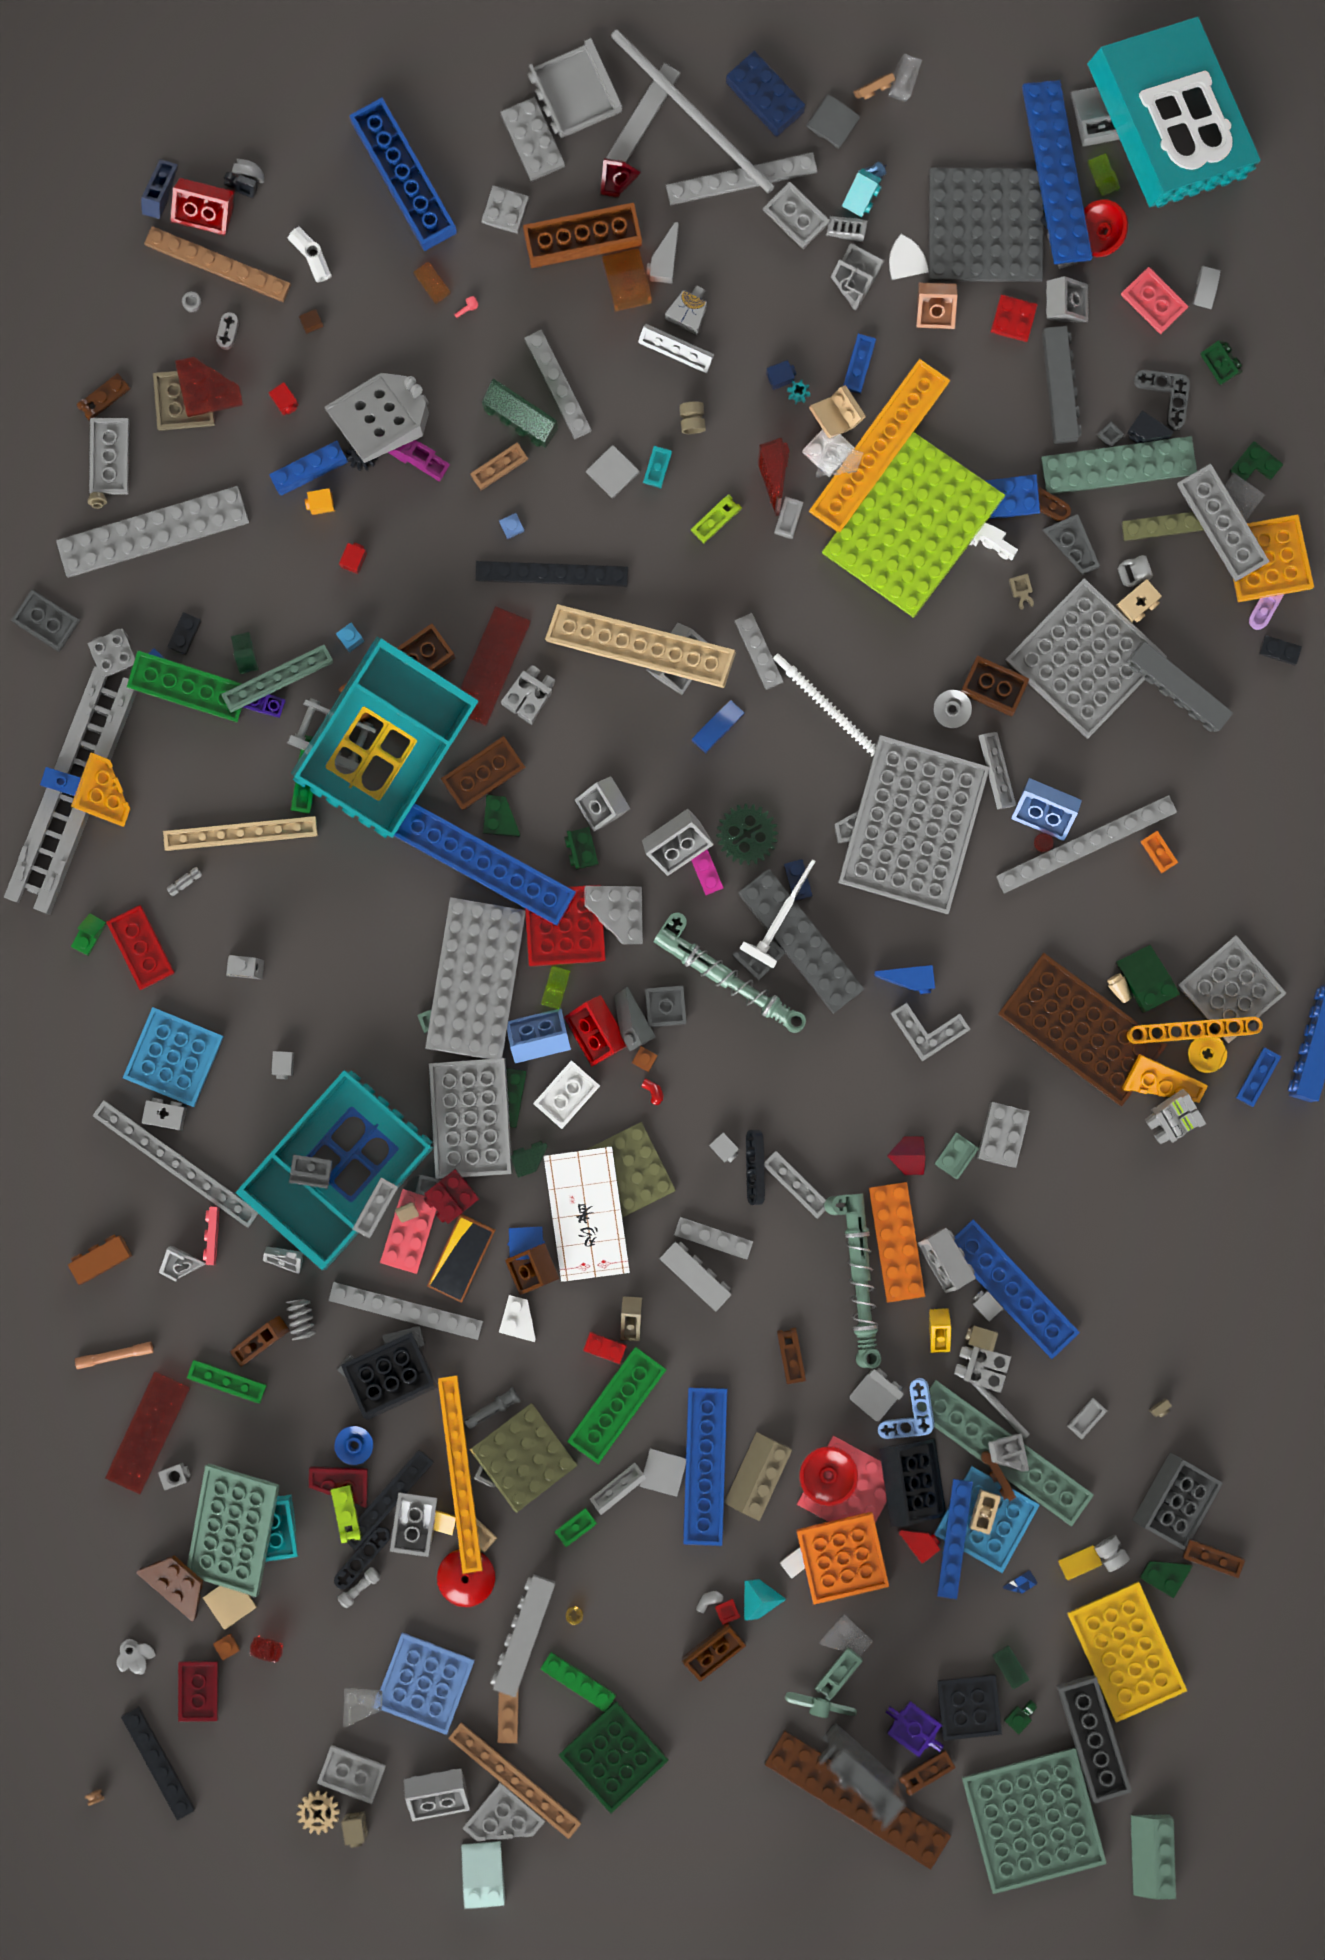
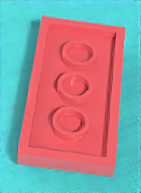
(409, 1238)

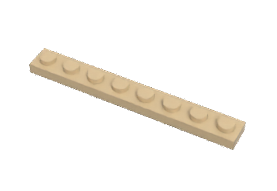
(240, 833)

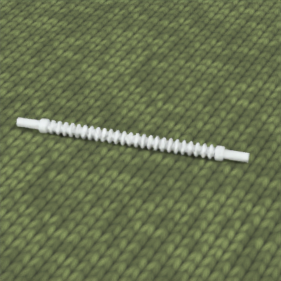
(791, 671)

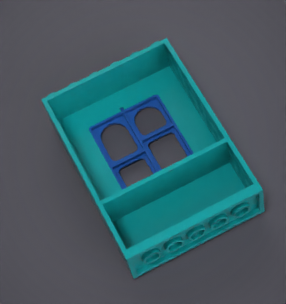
(322, 1218)

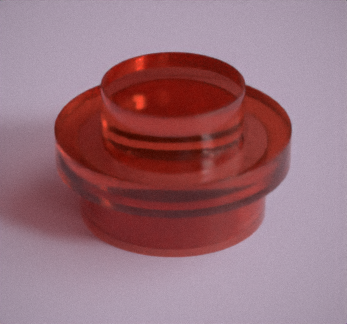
(1043, 842)

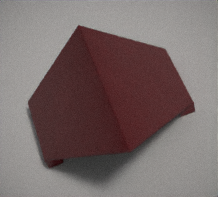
(616, 177)
(909, 1155)

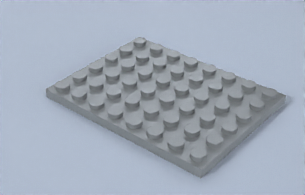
(913, 824)

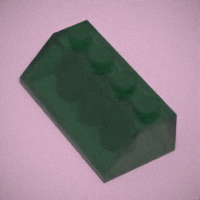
(519, 413)

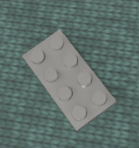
(532, 139)
(109, 456)

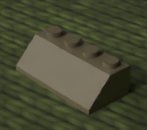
(758, 1476)

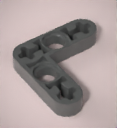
(1171, 387)

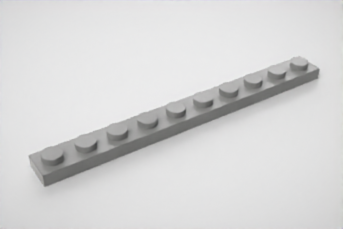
(1086, 844)
(175, 1163)

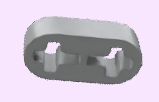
(232, 331)

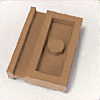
(868, 90)

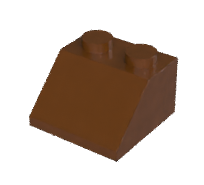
(532, 1272)

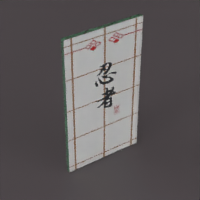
(587, 1214)

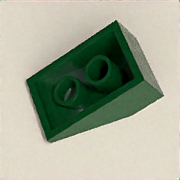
(1147, 978)

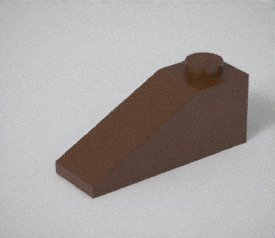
(260, 1340)

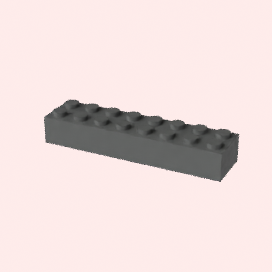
(802, 942)

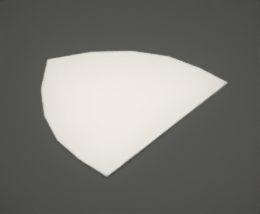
(906, 259)

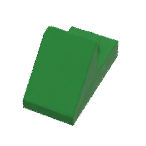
(88, 934)

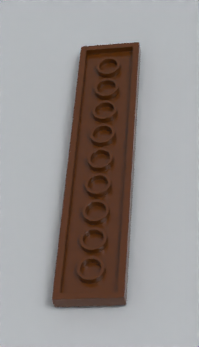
(905, 1832)

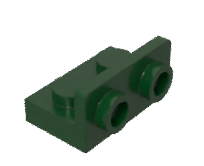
(1221, 361)
(582, 848)

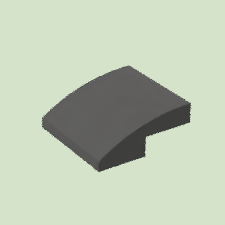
(833, 121)

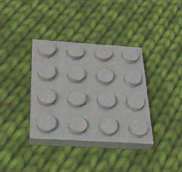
(1231, 986)

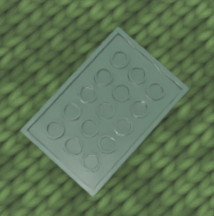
(232, 1529)

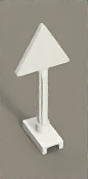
(760, 951)

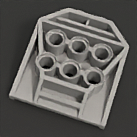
(399, 395)

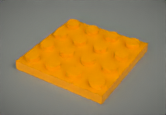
(1288, 564)

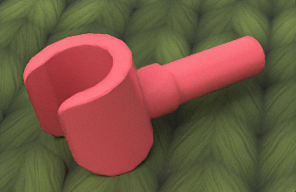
(472, 304)

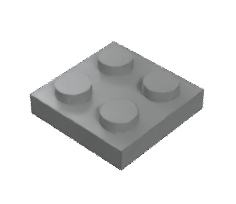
(505, 209)

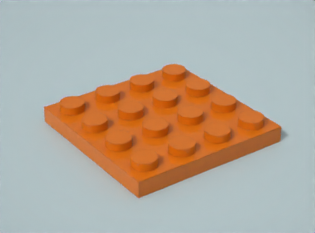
(842, 1558)

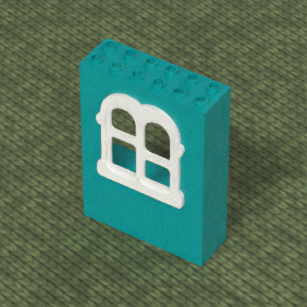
(1164, 64)

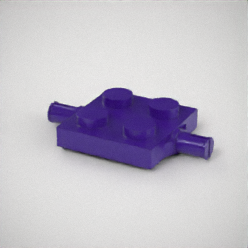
(914, 1728)

